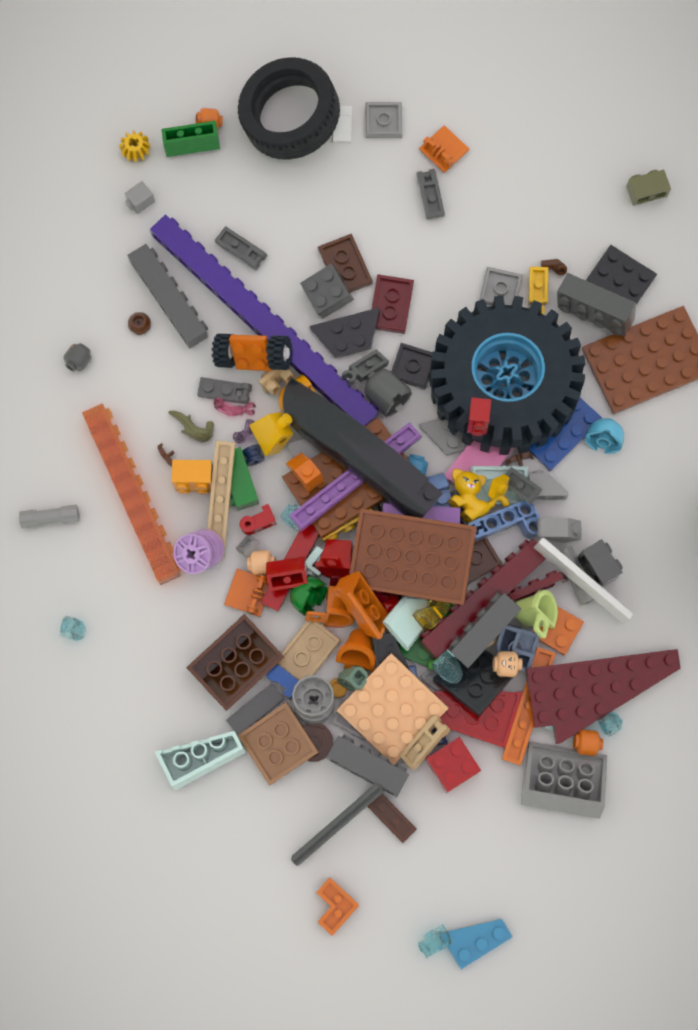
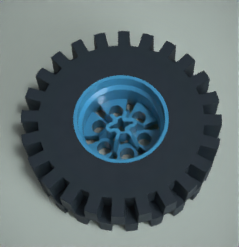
(523, 336)

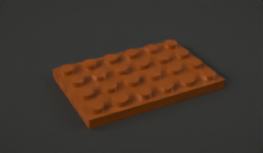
(647, 361)
(347, 509)
(413, 555)

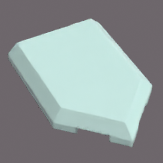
(402, 623)

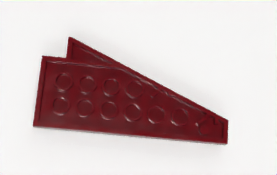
(584, 691)

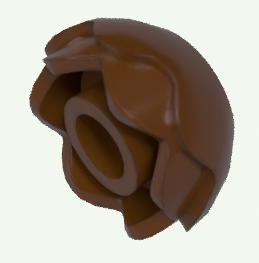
(141, 328)

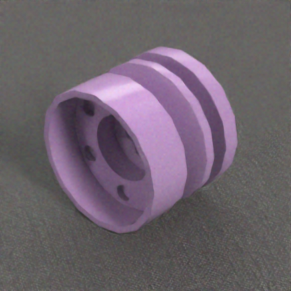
(207, 548)

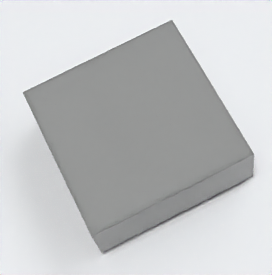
(247, 545)

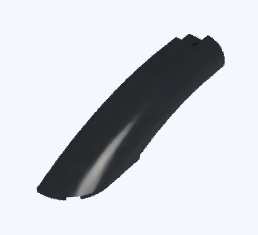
(359, 451)

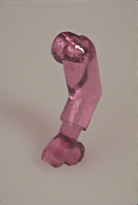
(230, 410)

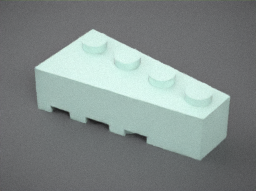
(193, 760)

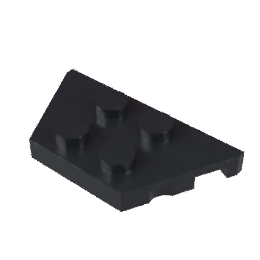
(348, 333)

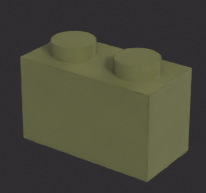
(648, 187)

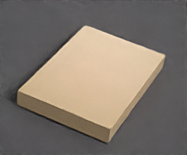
(308, 650)

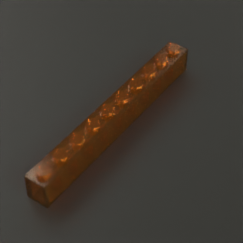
(131, 494)

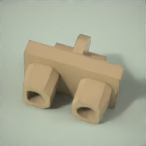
(271, 379)

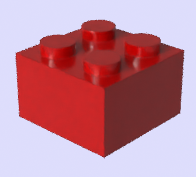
(453, 764)

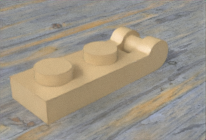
(424, 742)

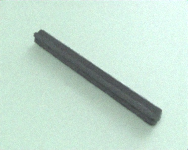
(337, 824)

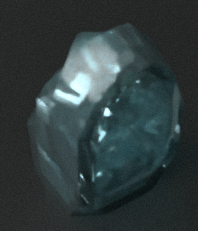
(72, 628)
(448, 667)
(610, 723)

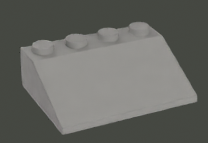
(564, 780)

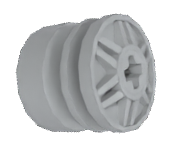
(313, 689)

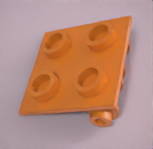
(443, 148)
(247, 592)

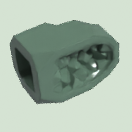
(353, 678)

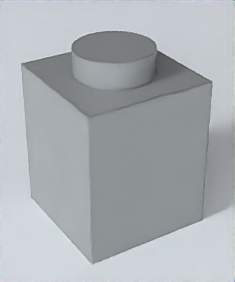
(139, 197)

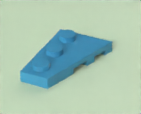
(477, 940)

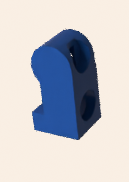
(284, 679)

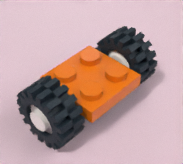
(252, 352)

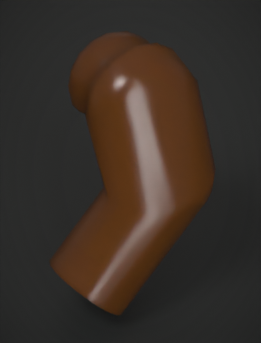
(556, 265)

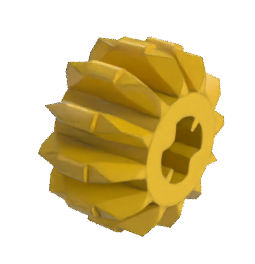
(134, 146)

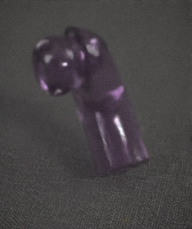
(244, 435)

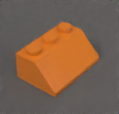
(362, 604)

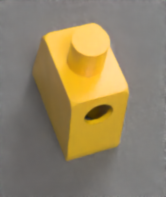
(272, 432)

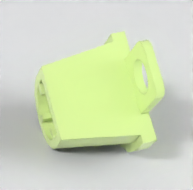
(538, 612)

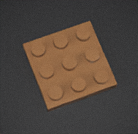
(278, 743)

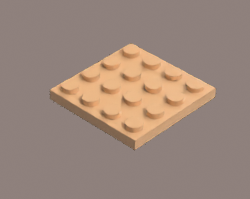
(391, 708)

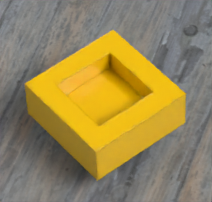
(498, 486)

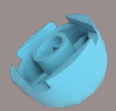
(605, 434)

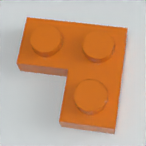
(341, 906)

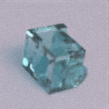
(285, 518)
(435, 941)

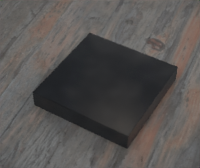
(413, 365)

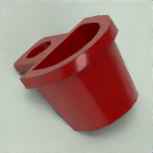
(335, 558)

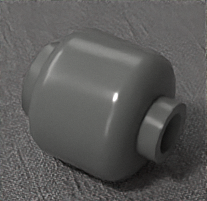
(77, 357)

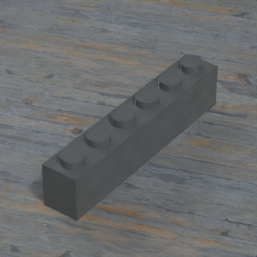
(168, 296)

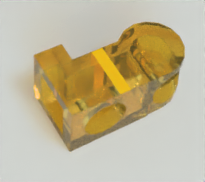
(432, 614)

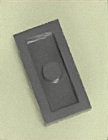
(522, 486)

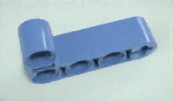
(501, 524)

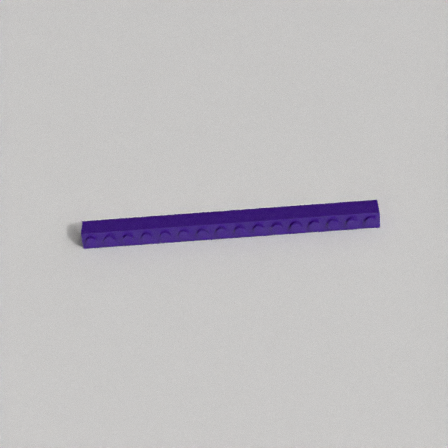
(260, 319)

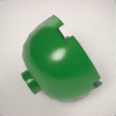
(308, 595)

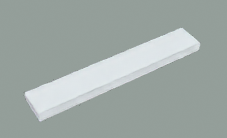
(583, 580)

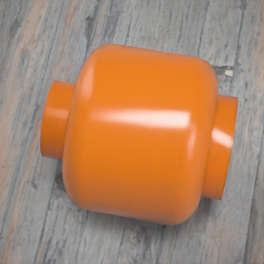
(209, 114)
(587, 742)

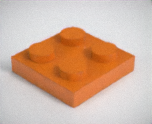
(564, 633)

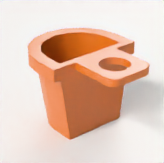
(335, 612)
(357, 651)

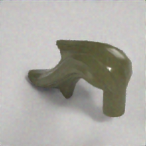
(191, 429)

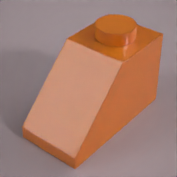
(305, 471)

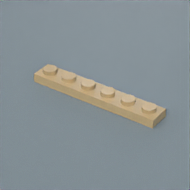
(221, 488)

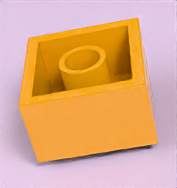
(192, 476)

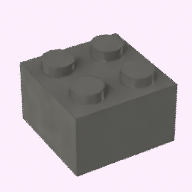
(327, 291)
(600, 563)

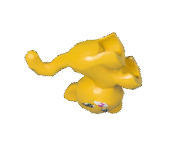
(468, 485)

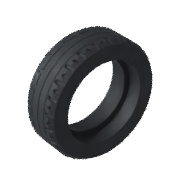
(271, 79)

